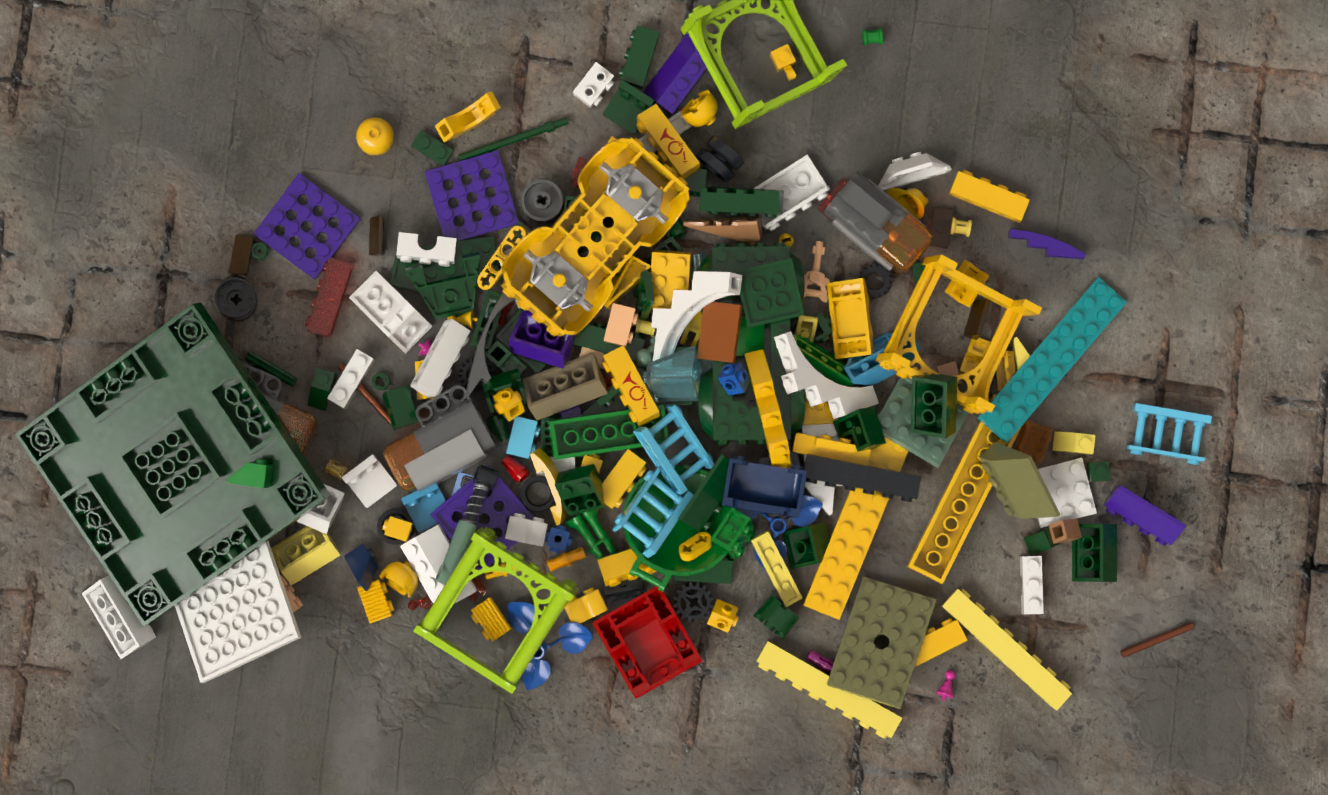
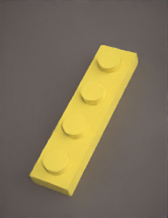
(776, 568)

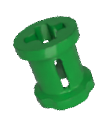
(872, 36)

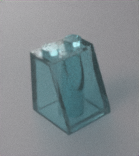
(674, 377)

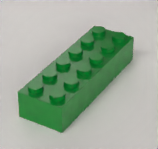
(598, 433)

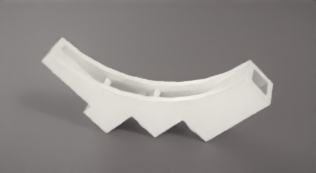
(686, 304)
(819, 389)

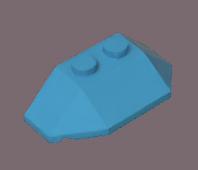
(866, 370)

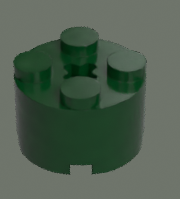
(776, 616)

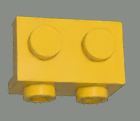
(962, 294)

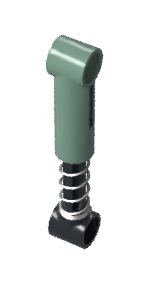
(484, 480)

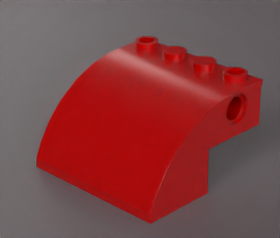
(647, 642)

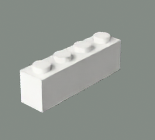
(440, 358)

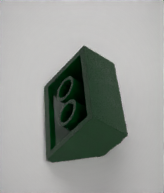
(934, 405)
(1095, 554)

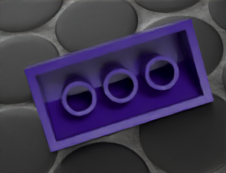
(677, 77)
(1143, 515)

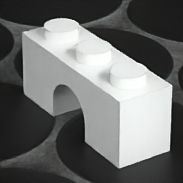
(442, 253)
(350, 379)
(1031, 585)

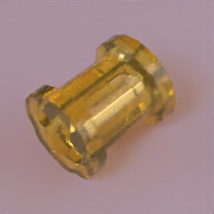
(336, 469)

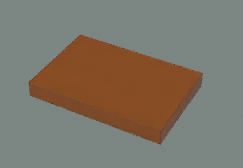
(719, 332)

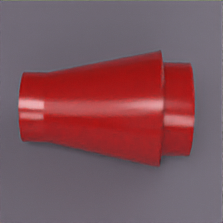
(515, 469)

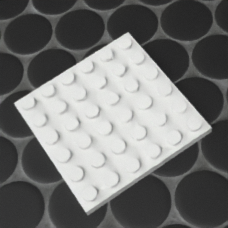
(238, 616)

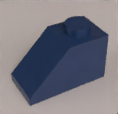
(362, 565)

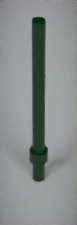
(548, 127)

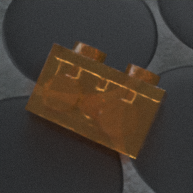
(1034, 440)

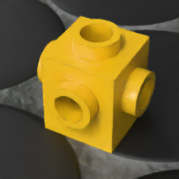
(508, 403)
(723, 616)

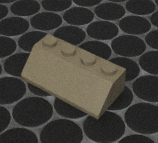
(564, 388)

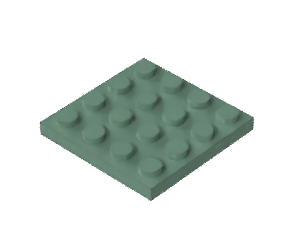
(896, 426)

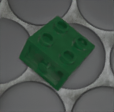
(626, 105)

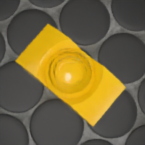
(850, 318)

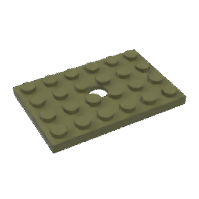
(885, 672)

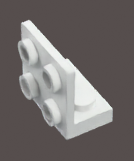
(369, 481)

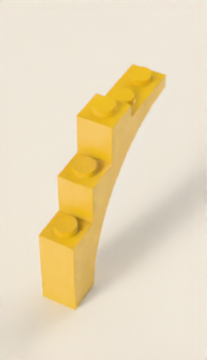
(768, 409)

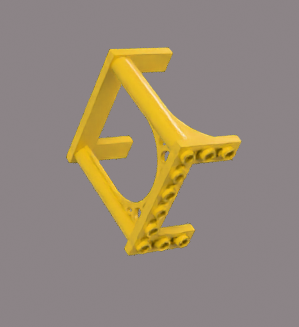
(976, 396)

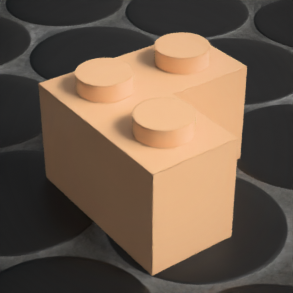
(620, 324)

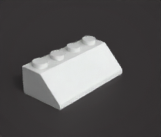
(426, 555)
(117, 617)

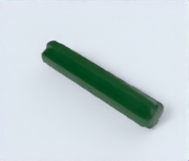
(271, 368)

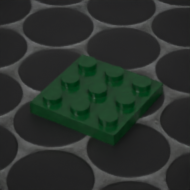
(770, 293)

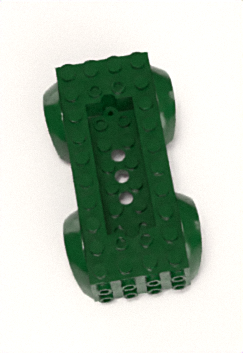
(737, 415)

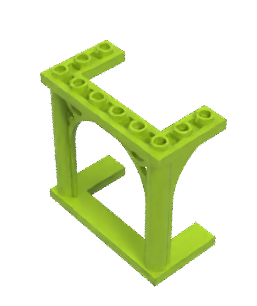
(743, 114)
(560, 593)

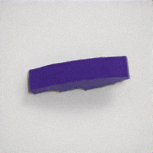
(1052, 247)

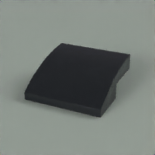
(622, 593)

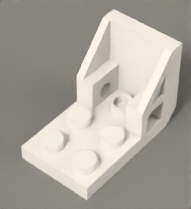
(390, 312)

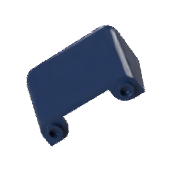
(764, 487)

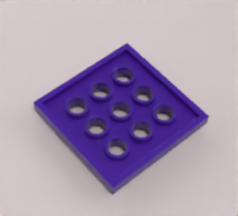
(472, 167)
(320, 224)
(458, 501)

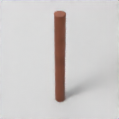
(370, 398)
(1157, 639)

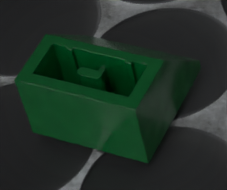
(580, 489)

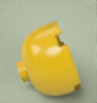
(701, 110)
(375, 136)
(400, 577)

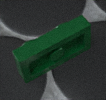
(432, 148)

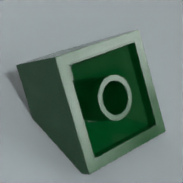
(806, 545)

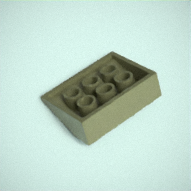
(1018, 483)

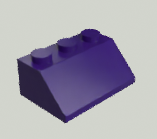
(535, 342)

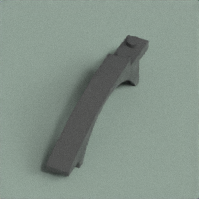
(479, 369)

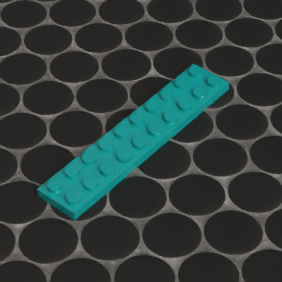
(1052, 359)

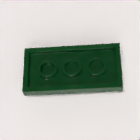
(484, 246)

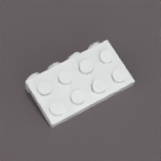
(800, 186)

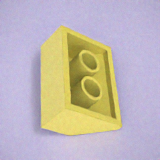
(304, 553)

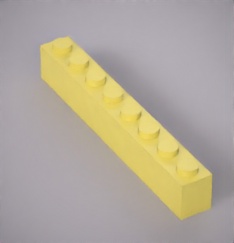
(1007, 650)
(815, 682)

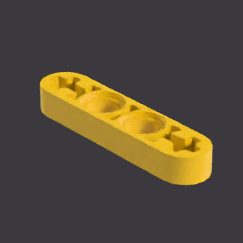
(501, 256)

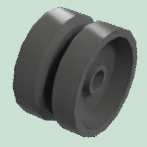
(540, 190)

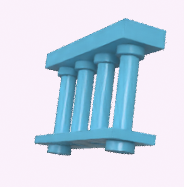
(1180, 419)
(656, 451)
(661, 529)

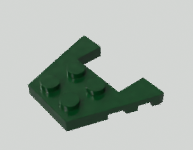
(448, 295)

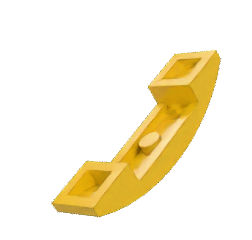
(543, 462)

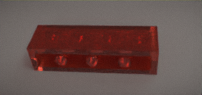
(330, 297)

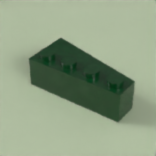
(741, 201)

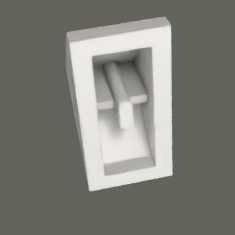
(825, 495)

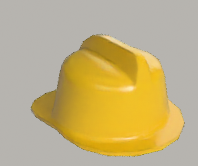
(910, 199)

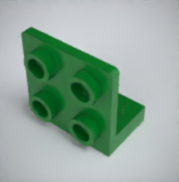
(734, 533)

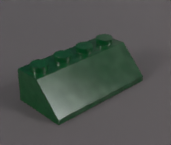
(707, 498)

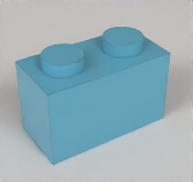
(522, 437)

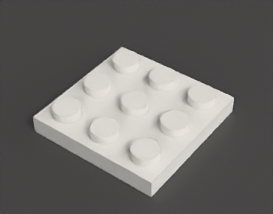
(1069, 489)

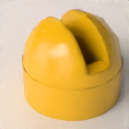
(786, 236)

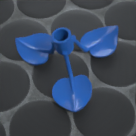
(809, 512)
(573, 636)

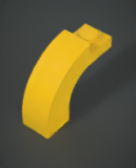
(468, 118)

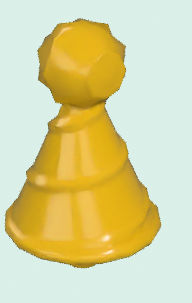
(467, 319)

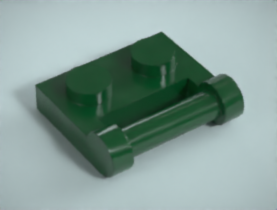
(644, 294)

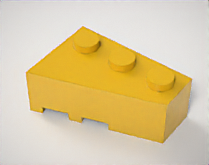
(626, 279)

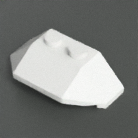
(912, 170)

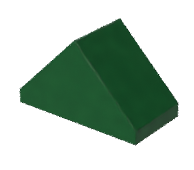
(1039, 541)

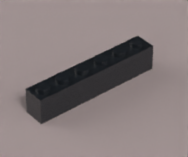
(862, 477)

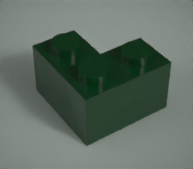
(863, 427)

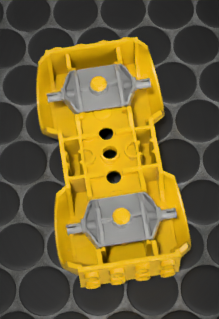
(545, 265)

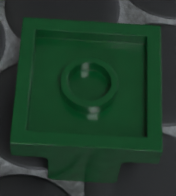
(500, 382)

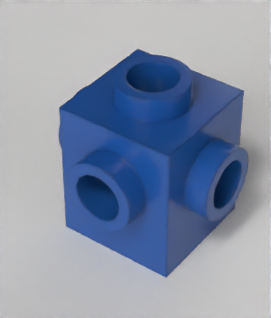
(734, 378)
(566, 539)

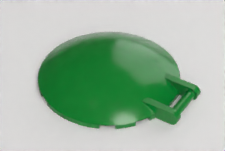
(667, 558)

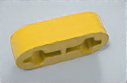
(695, 546)

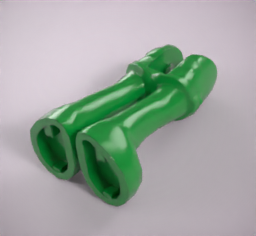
(591, 516)

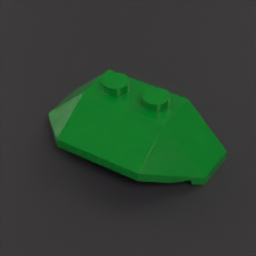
(823, 361)

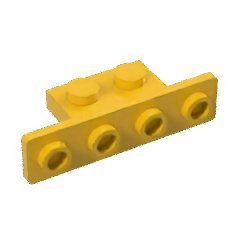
(828, 448)

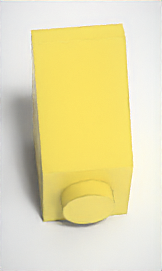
(1073, 443)

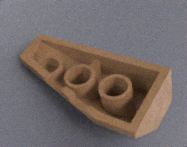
(741, 229)

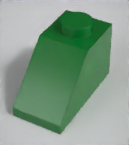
(253, 474)

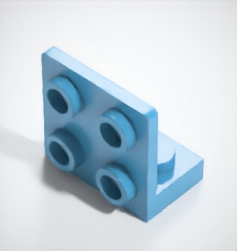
(422, 504)

